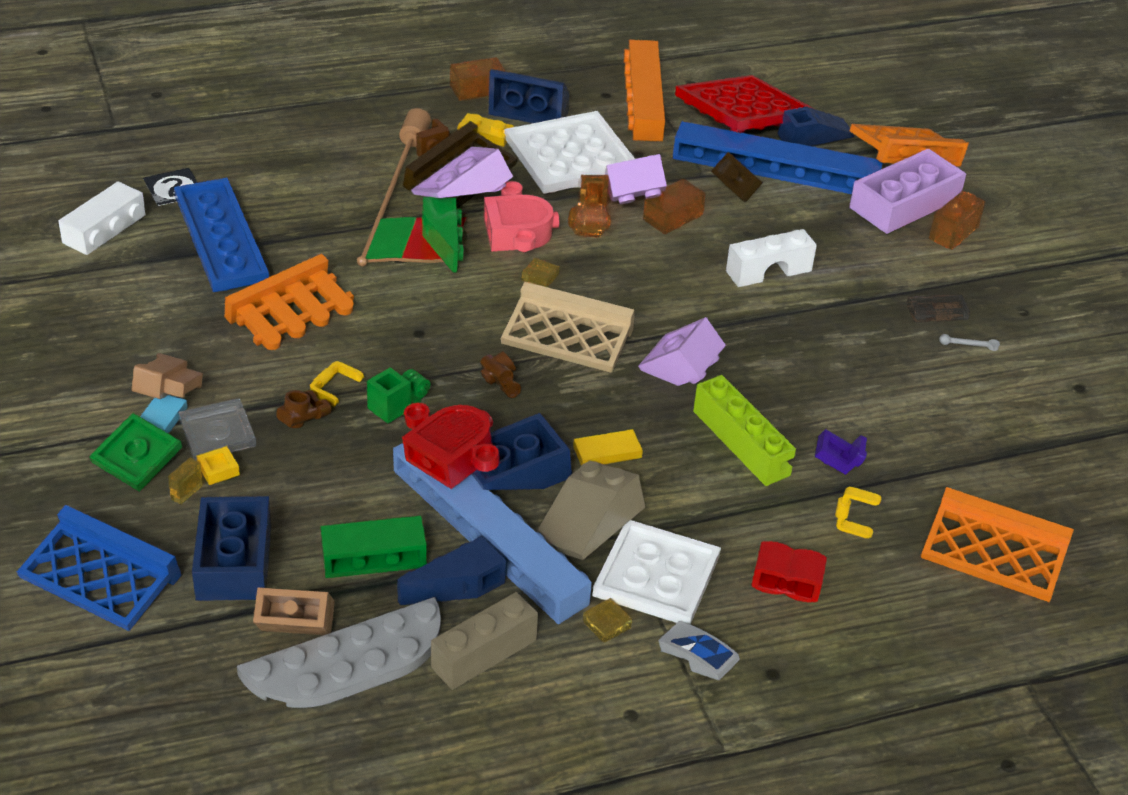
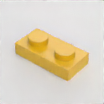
(488, 128)

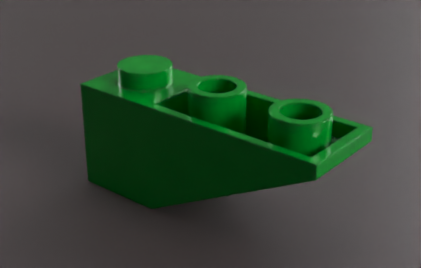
(441, 229)

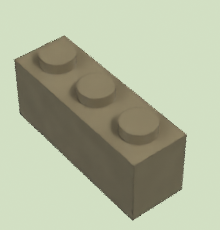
(483, 640)

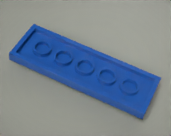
(221, 234)

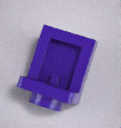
(839, 453)

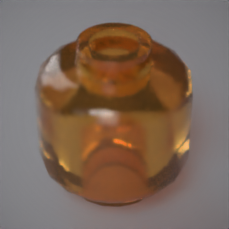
(589, 219)

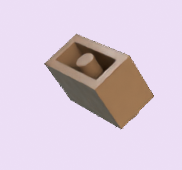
(294, 611)

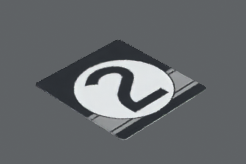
(162, 185)

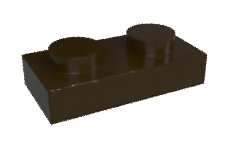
(736, 177)

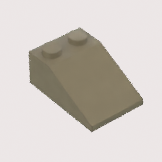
(591, 508)

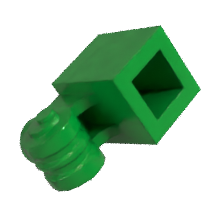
(391, 393)

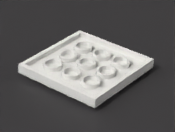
(566, 148)

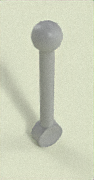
(992, 344)

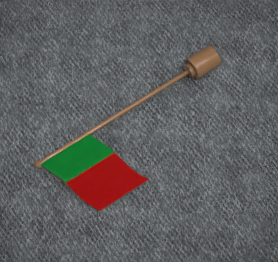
(401, 237)

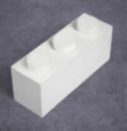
(102, 218)

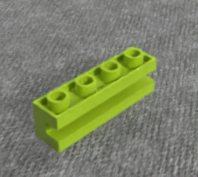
(744, 430)

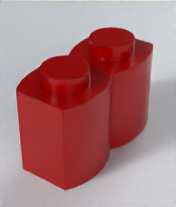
(789, 571)

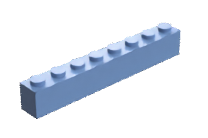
(529, 559)

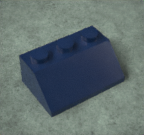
(526, 97)

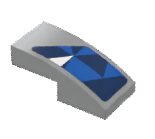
(704, 651)

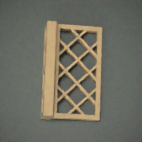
(575, 311)

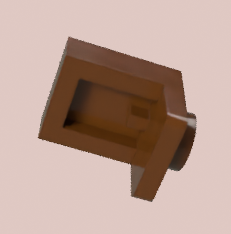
(431, 137)

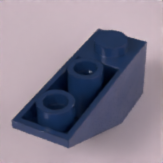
(812, 127)
(458, 575)

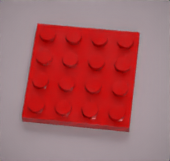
(739, 102)

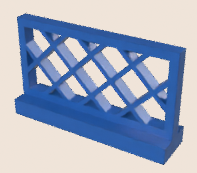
(120, 549)

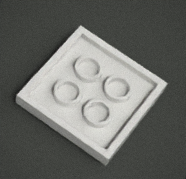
(657, 572)

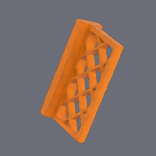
(903, 142)
(1003, 525)

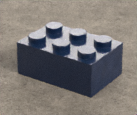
(231, 548)

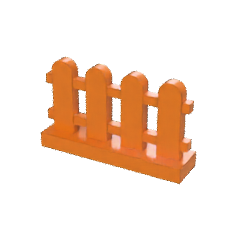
(276, 292)

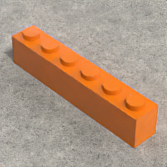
(644, 90)

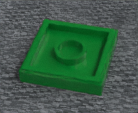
(136, 452)

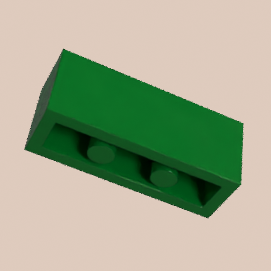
(373, 546)

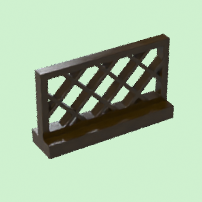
(446, 152)

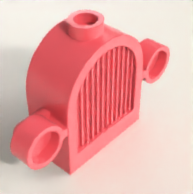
(518, 220)

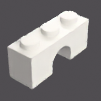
(751, 258)

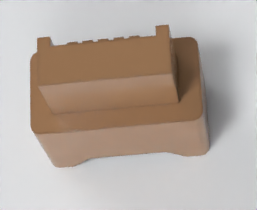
(165, 377)

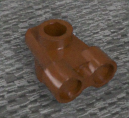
(500, 371)
(301, 407)

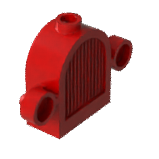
(449, 442)

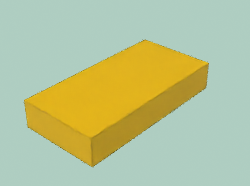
(608, 447)

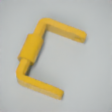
(327, 374)
(843, 508)

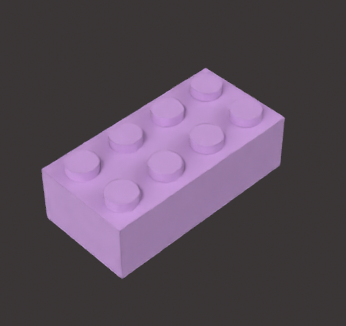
(906, 190)

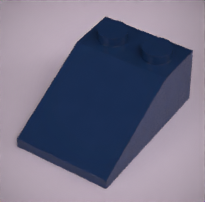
(529, 457)

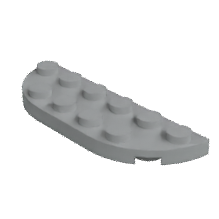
(346, 659)

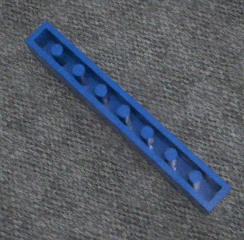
(773, 157)

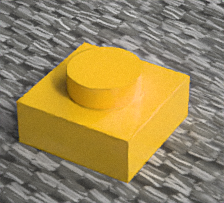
(218, 465)

